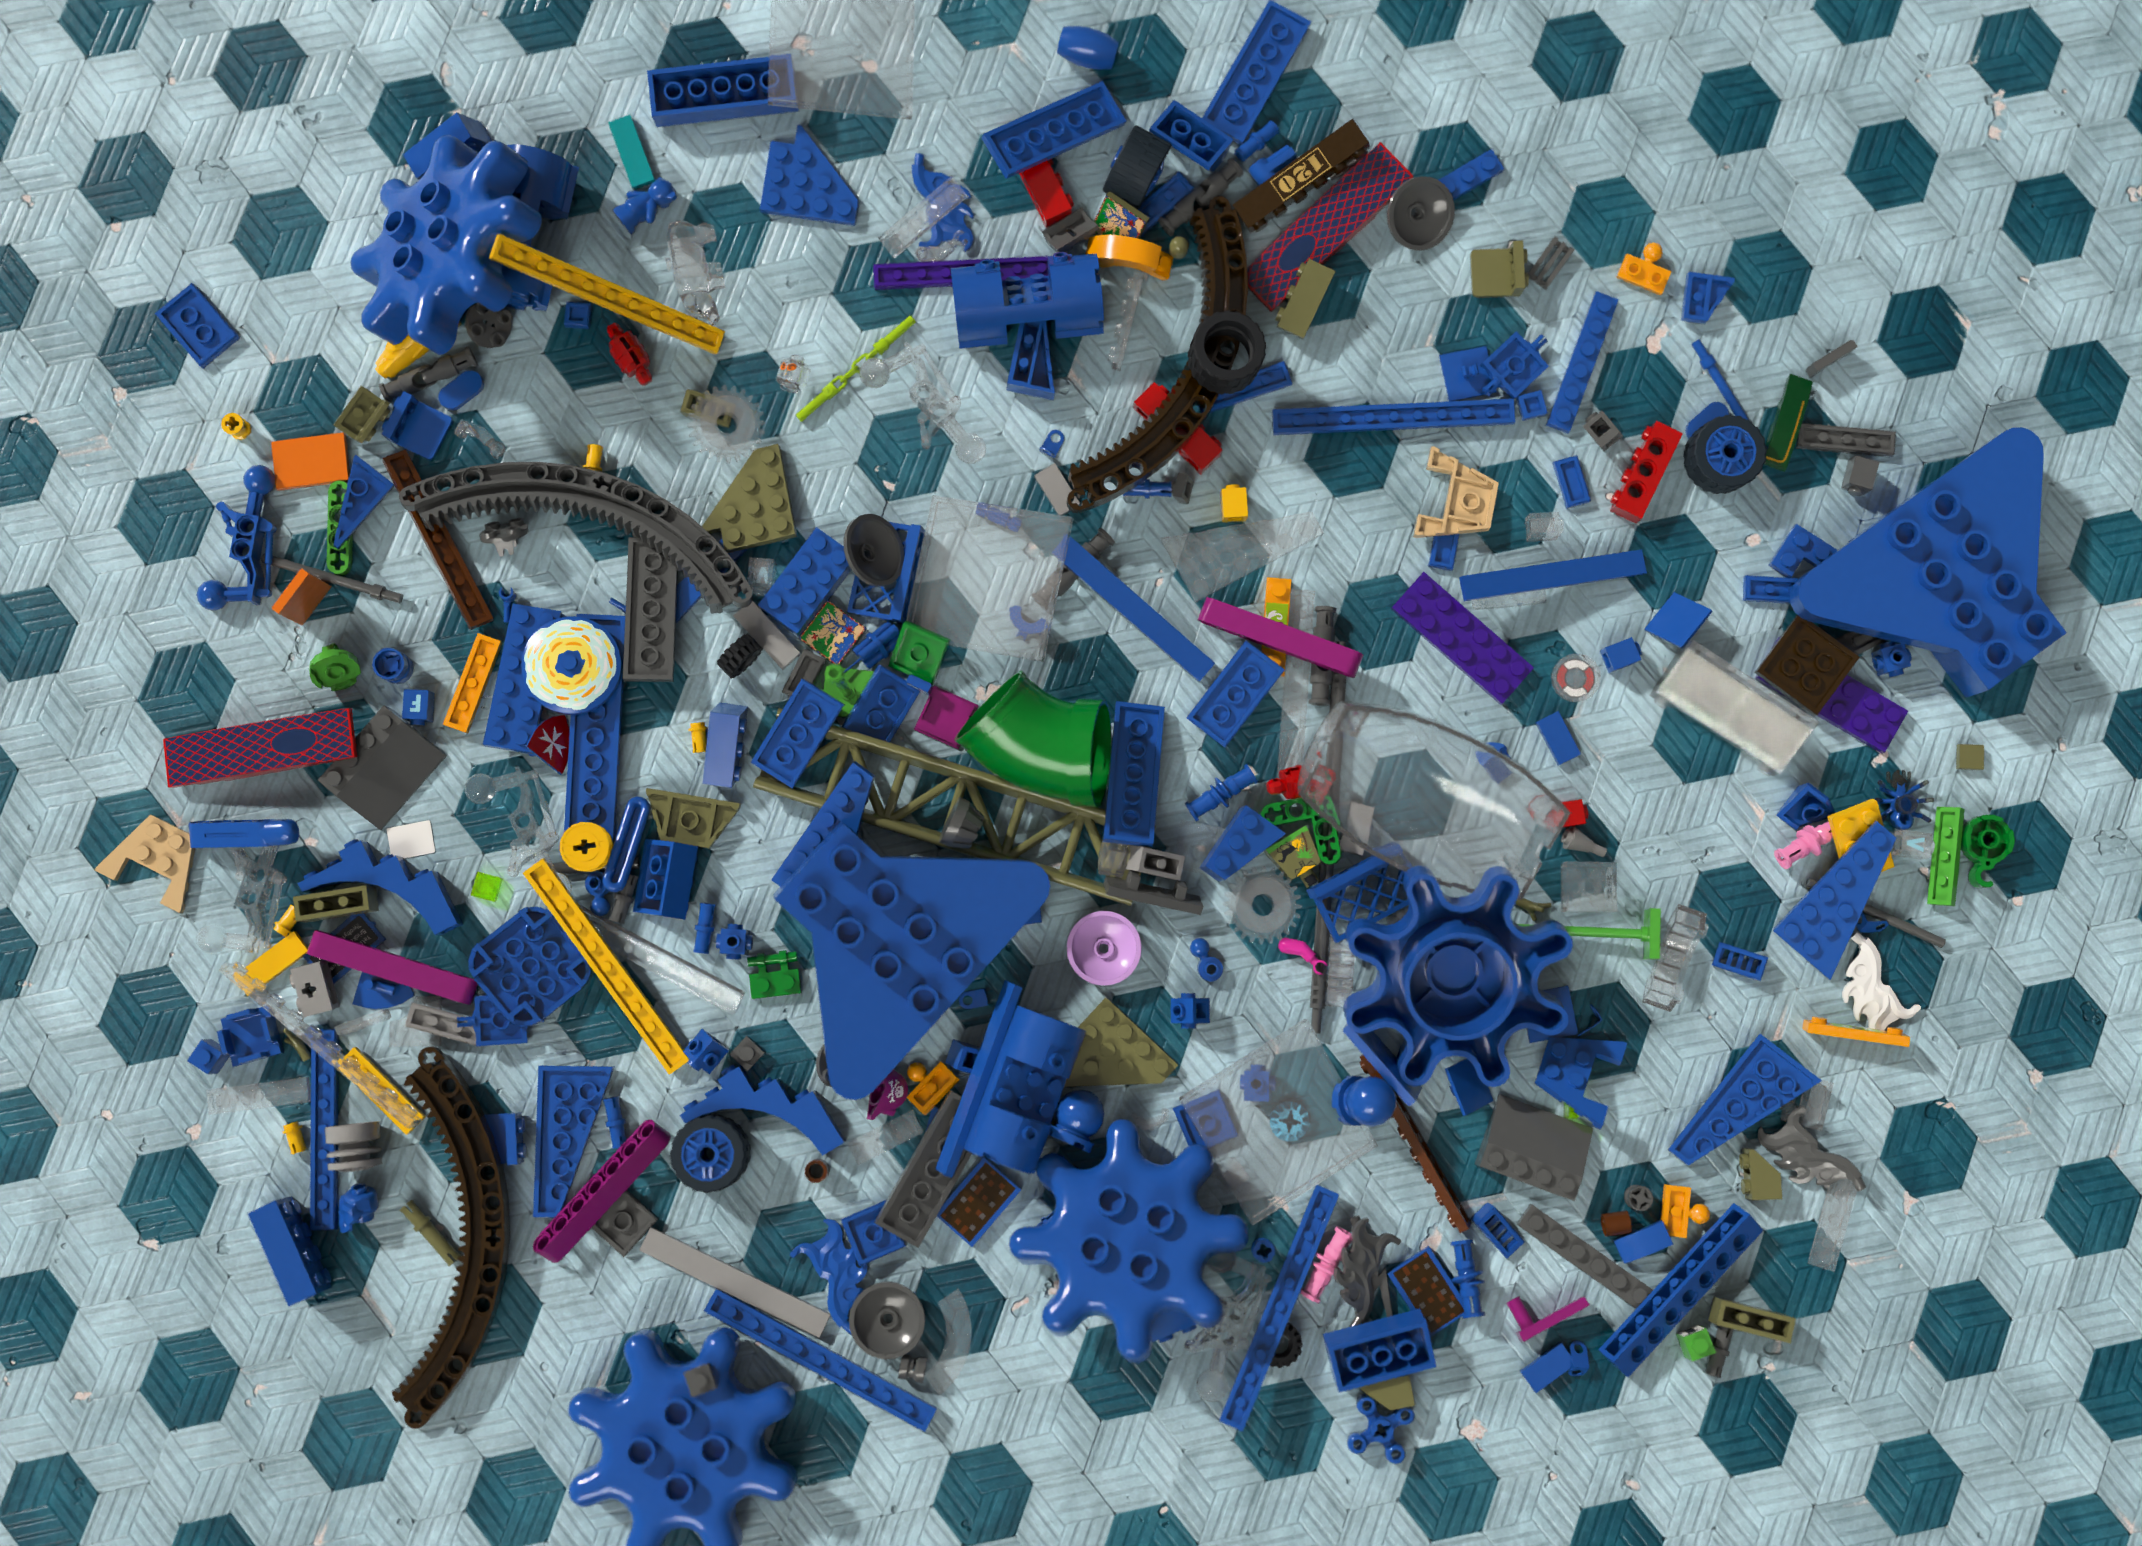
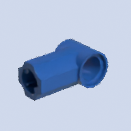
(1266, 168)

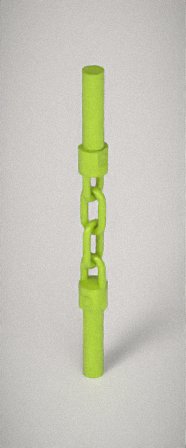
(831, 390)

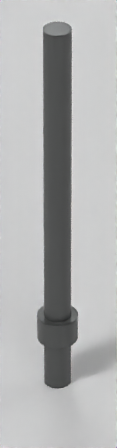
(375, 591)
(1896, 922)

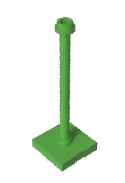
(845, 686)
(1648, 934)

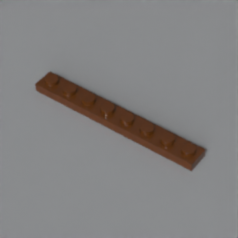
(441, 548)
(1421, 1152)

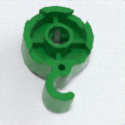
(1981, 854)

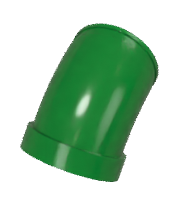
(1042, 741)

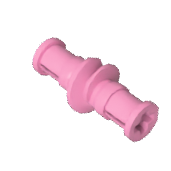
(1808, 840)
(1325, 1267)

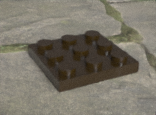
(1807, 665)

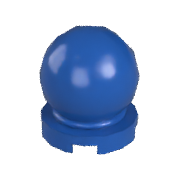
(1363, 1101)
(1078, 1118)

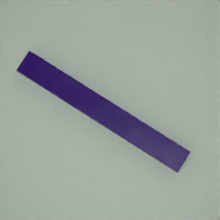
(939, 272)

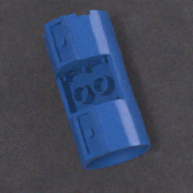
(548, 190)
(1067, 296)
(1024, 1090)

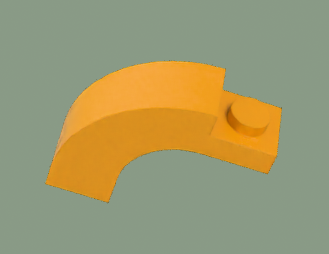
(1132, 253)

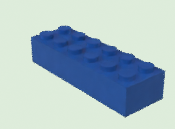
(711, 92)

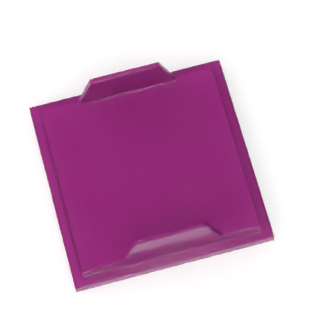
(944, 716)

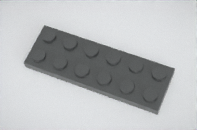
(649, 615)
(921, 1187)

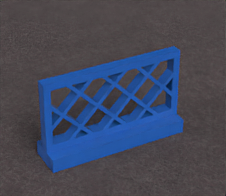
(904, 584)
(1349, 877)

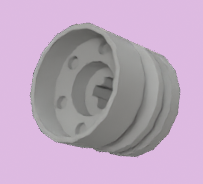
(353, 1146)

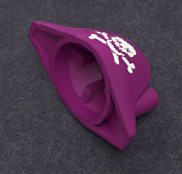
(887, 1096)

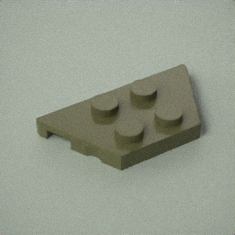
(689, 817)

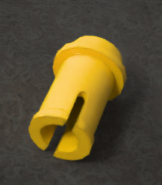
(594, 457)
(699, 738)
(286, 922)
(294, 1137)

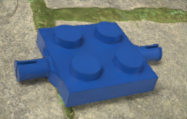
(1514, 365)
(492, 1026)

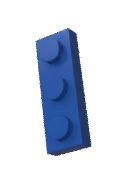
(1472, 174)

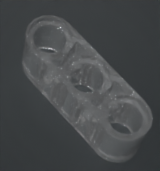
(1339, 973)

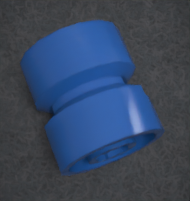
(392, 666)

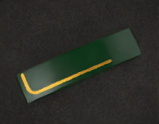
(1787, 422)

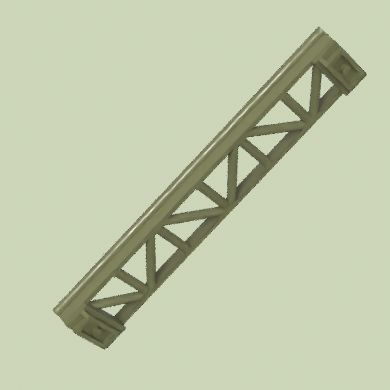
(963, 777)

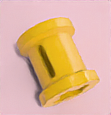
(232, 421)

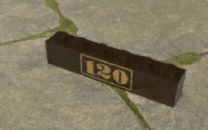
(1302, 176)

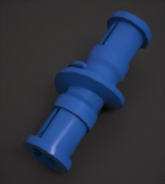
(1221, 792)
(1467, 1278)

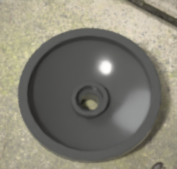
(1432, 217)
(873, 550)
(885, 1338)

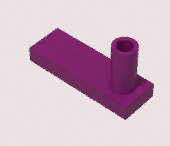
(1526, 1323)

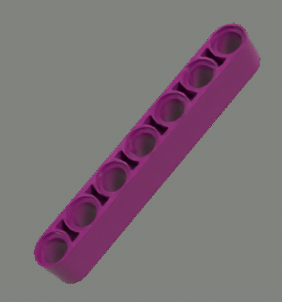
(1280, 637)
(392, 967)
(601, 1191)

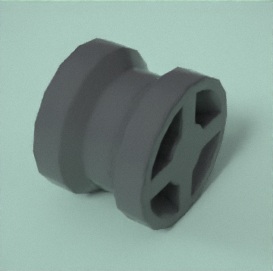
(1643, 1199)

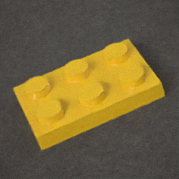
(1852, 823)

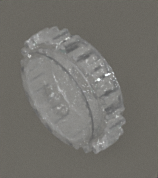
(737, 407)
(1282, 902)

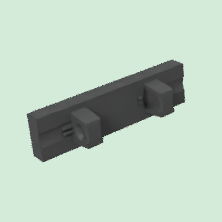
(1136, 891)

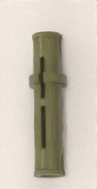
(430, 1232)

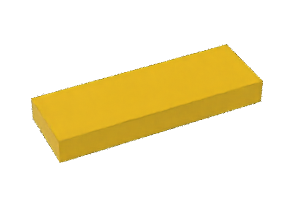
(278, 958)

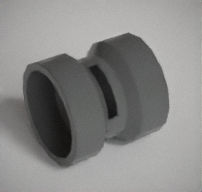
(906, 1368)

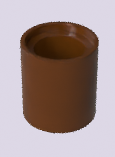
(808, 1174)
(1616, 1223)

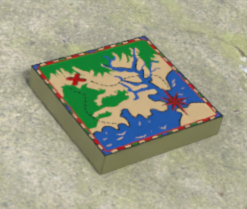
(1119, 218)
(832, 633)

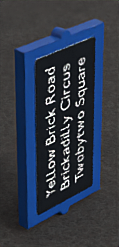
(355, 928)

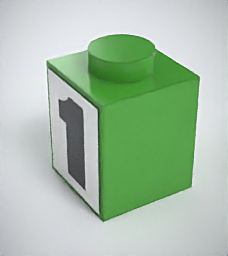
(1695, 1343)

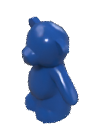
(642, 205)

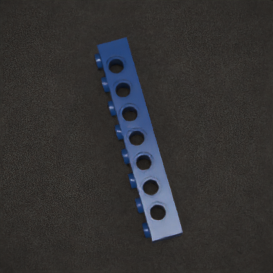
(1681, 1290)

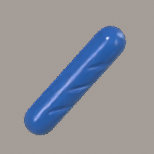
(626, 844)

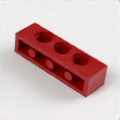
(1666, 441)

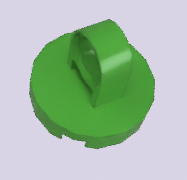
(334, 668)

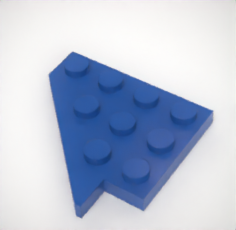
(805, 184)

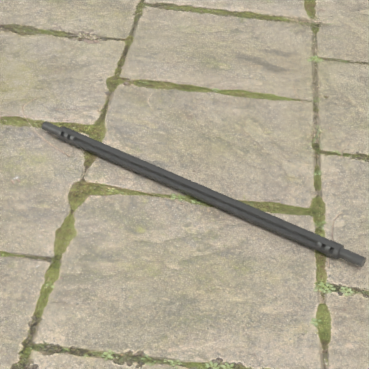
(1321, 938)

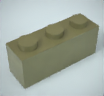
(1304, 298)
(335, 903)
(1752, 1319)

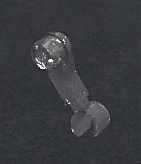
(939, 253)
(467, 428)

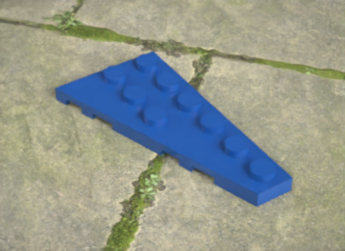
(844, 805)
(1830, 910)
(1750, 1091)
(565, 1117)

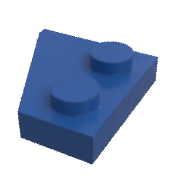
(1703, 295)

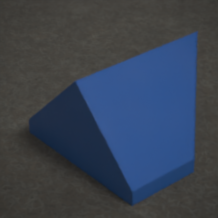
(1805, 807)

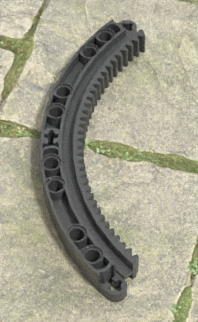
(589, 493)

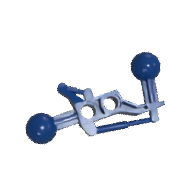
(214, 594)

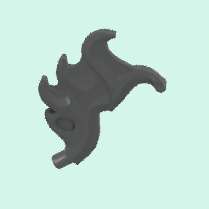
(1802, 1155)
(1358, 1268)

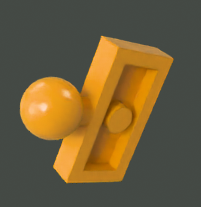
(1644, 272)
(931, 1086)
(1676, 1210)

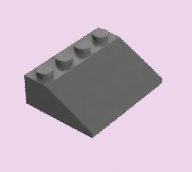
(388, 768)
(1535, 1147)

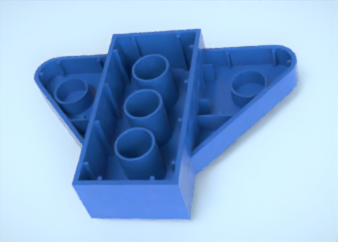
(1949, 569)
(899, 943)

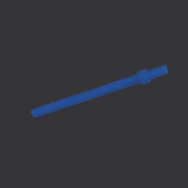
(1708, 362)

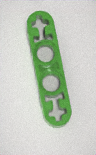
(331, 531)

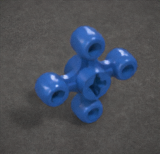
(1372, 1435)

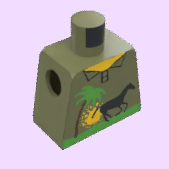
(1296, 856)

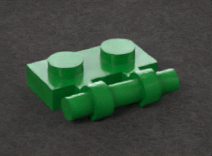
(777, 982)

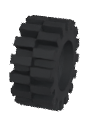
(739, 655)
(1293, 1349)

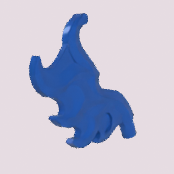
(943, 230)
(839, 1267)

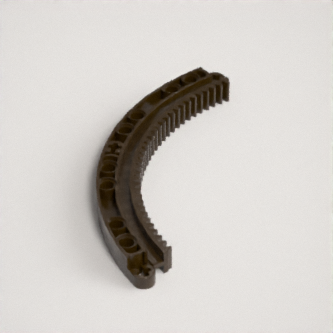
(1157, 438)
(466, 1322)

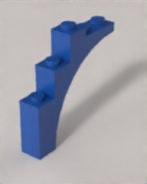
(359, 865)
(772, 1098)

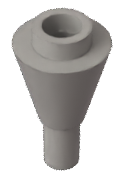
(1575, 840)

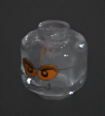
(793, 374)

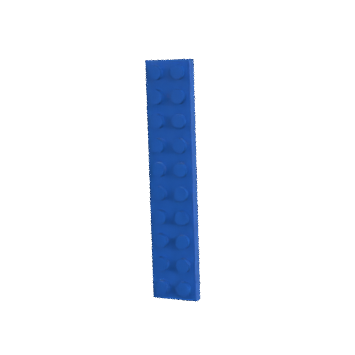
(596, 752)

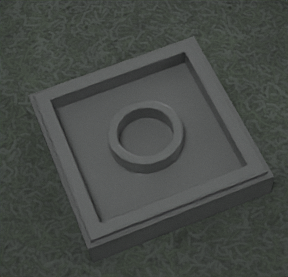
(625, 1223)

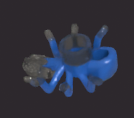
(1903, 804)

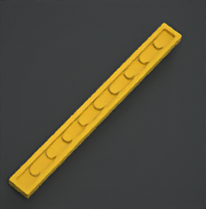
(606, 294)
(606, 965)

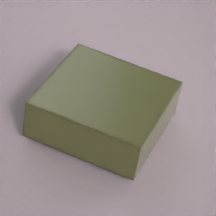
(1970, 757)

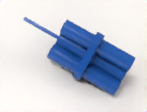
(876, 645)

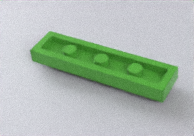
(1946, 856)

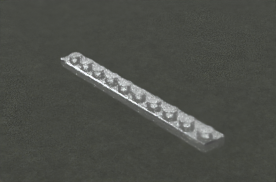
(328, 1050)

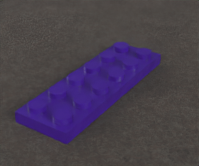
(1462, 638)
(1860, 713)

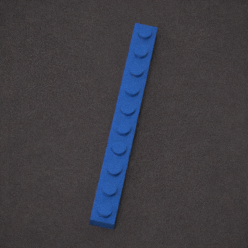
(1393, 416)
(1279, 1308)
(820, 1359)

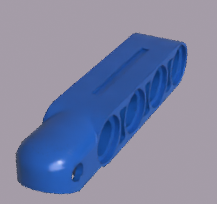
(243, 833)

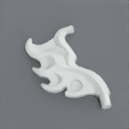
(1869, 992)

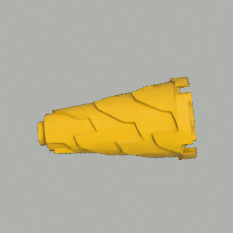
(399, 356)

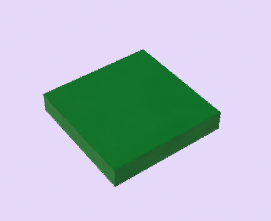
(919, 652)

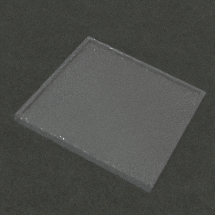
(842, 56)
(990, 576)
(1275, 1122)

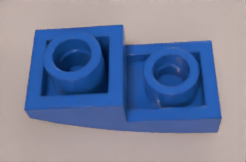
(1643, 1242)

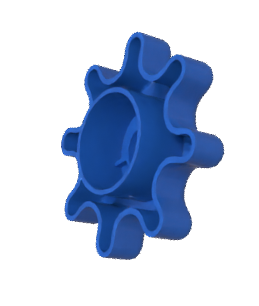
(440, 241)
(1457, 976)
(1129, 1240)
(678, 1454)

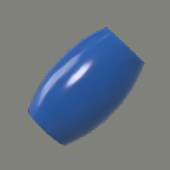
(1087, 47)

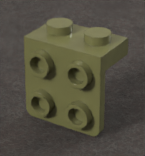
(1499, 271)
(362, 415)

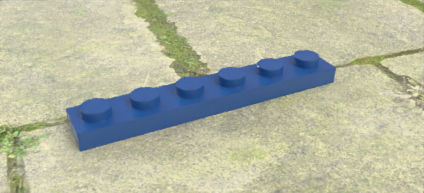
(1582, 362)

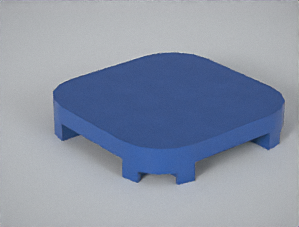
(529, 966)

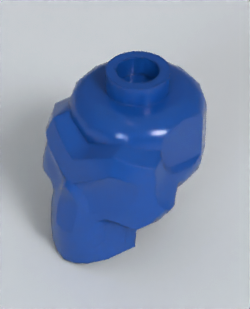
(357, 1206)

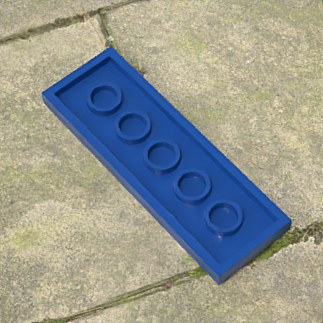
(1256, 71)
(1053, 129)
(513, 708)
(1134, 774)

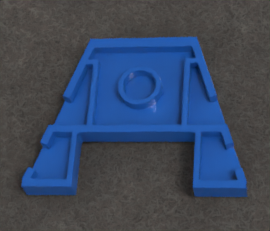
(1567, 1070)

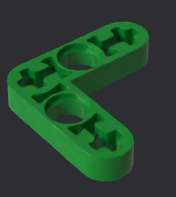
(1308, 813)

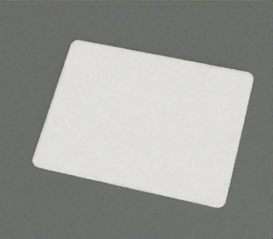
(411, 839)

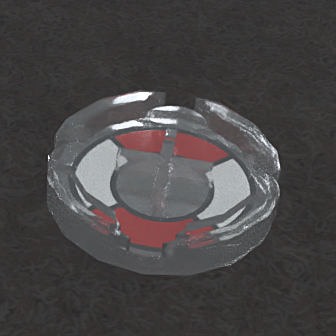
(1575, 677)

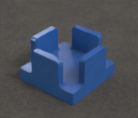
(249, 1036)

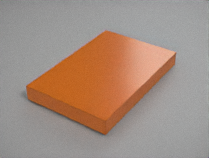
(310, 461)
(301, 597)

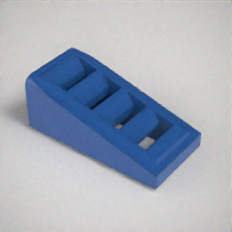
(1746, 973)
(1486, 1218)

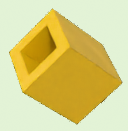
(1234, 503)

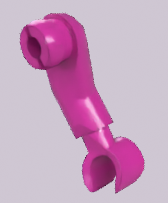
(1300, 948)

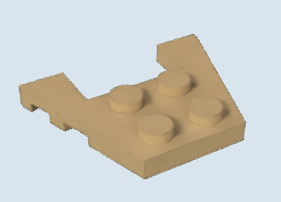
(1468, 500)
(159, 848)

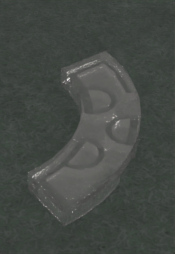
(957, 1342)

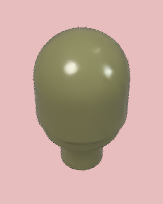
(1178, 247)

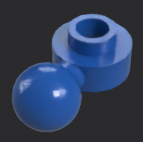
(599, 905)
(1200, 948)

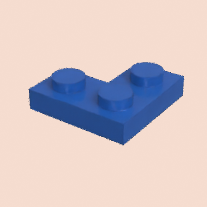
(1800, 546)

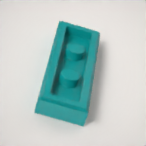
(631, 152)

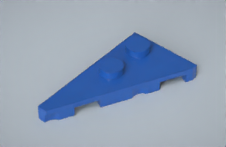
(363, 494)

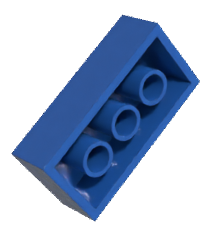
(806, 582)
(290, 1250)
(1379, 1350)

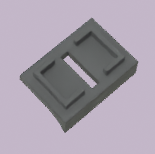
(1078, 223)

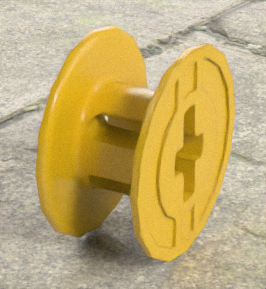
(577, 836)

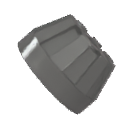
(961, 825)

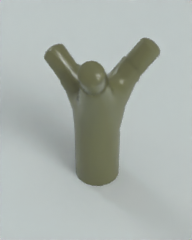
(1531, 906)
(298, 1044)

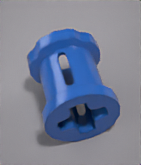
(1269, 1253)

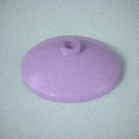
(1107, 929)

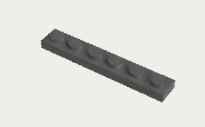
(1584, 1256)

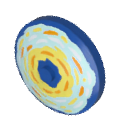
(571, 665)

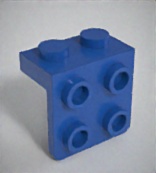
(416, 426)
(508, 1136)

